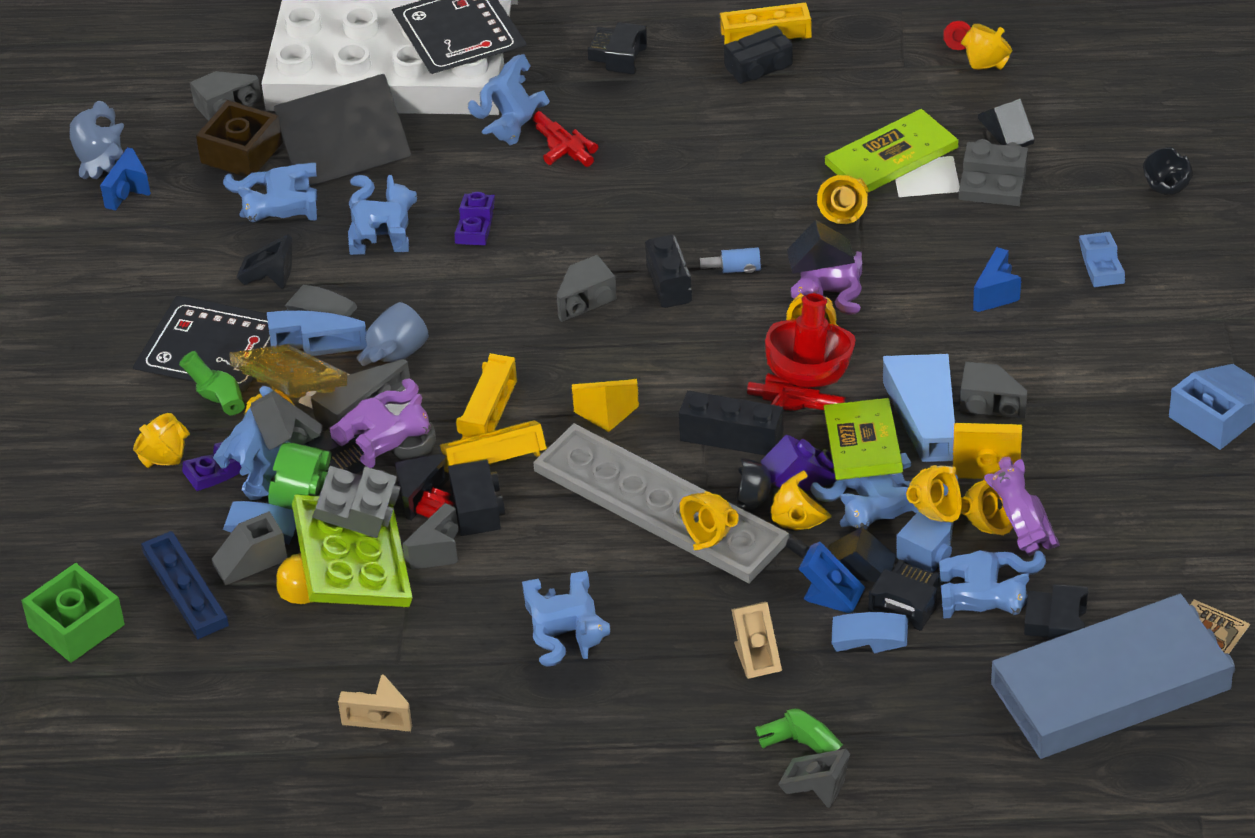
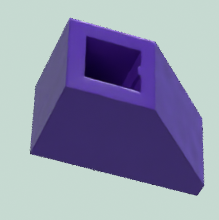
(794, 456)

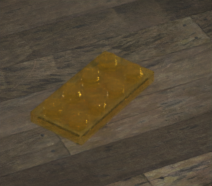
(289, 370)

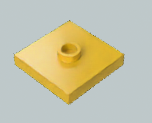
(981, 447)

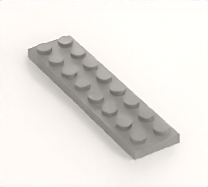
(652, 500)

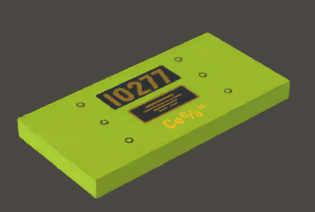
(893, 150)
(863, 439)

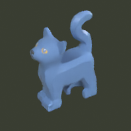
(510, 99)
(286, 192)
(377, 217)
(250, 450)
(877, 499)
(981, 587)
(562, 614)

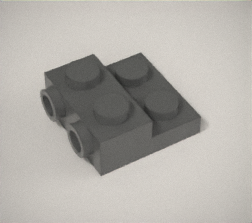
(993, 173)
(357, 500)

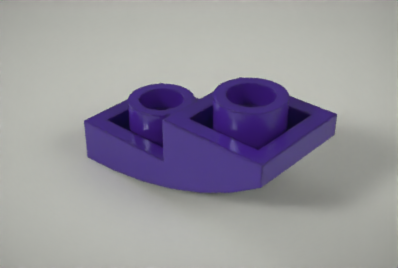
(475, 219)
(206, 472)

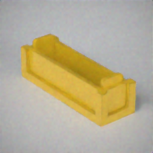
(791, 19)
(489, 396)
(497, 444)

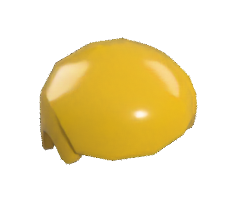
(292, 581)

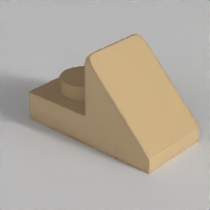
(756, 640)
(382, 711)

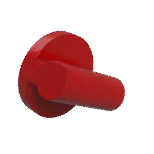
(955, 33)
(432, 502)

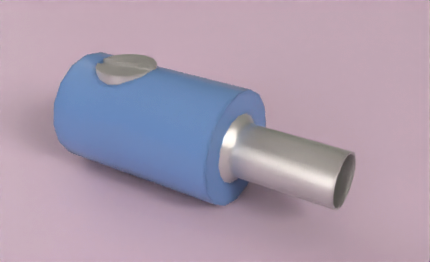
(734, 260)

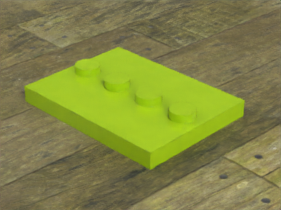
(348, 564)

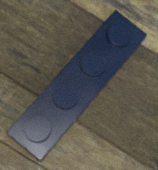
(184, 585)

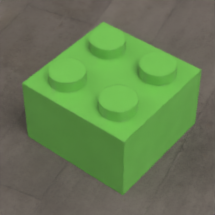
(73, 612)

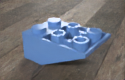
(1215, 403)

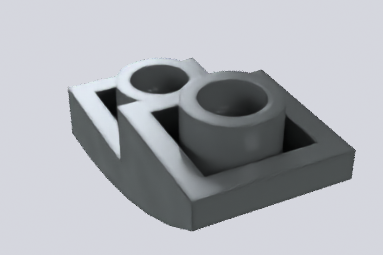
(320, 300)

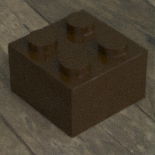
(239, 139)

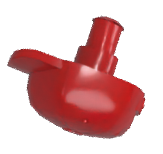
(809, 348)

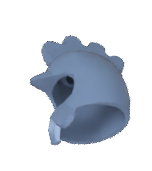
(96, 145)
(394, 335)

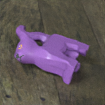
(838, 279)
(378, 426)
(1022, 508)

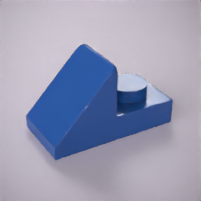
(124, 177)
(996, 283)
(830, 580)

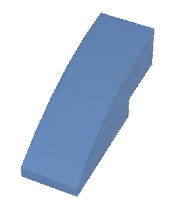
(316, 331)

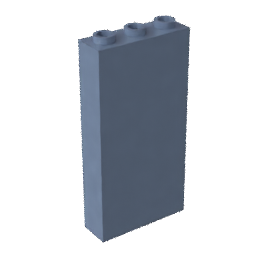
(1111, 675)

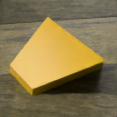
(605, 402)

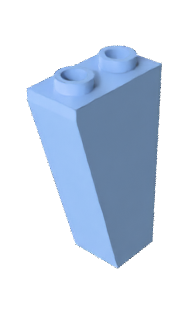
(924, 401)

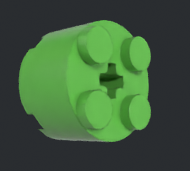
(298, 472)

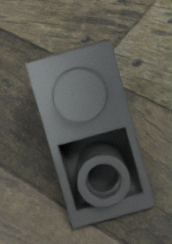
(217, 87)
(585, 288)
(991, 391)
(250, 549)

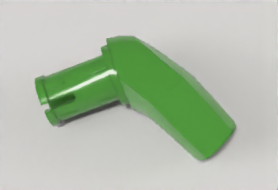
(214, 384)
(800, 727)

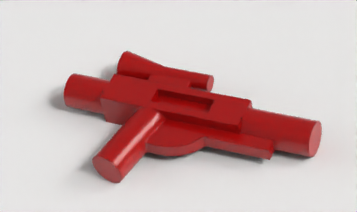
(562, 142)
(791, 396)

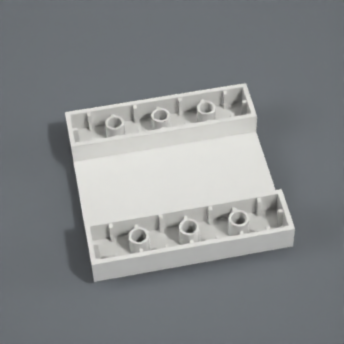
(346, 41)

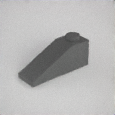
(363, 385)

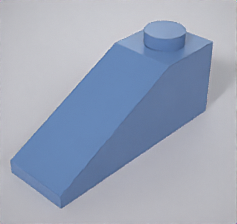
(925, 541)

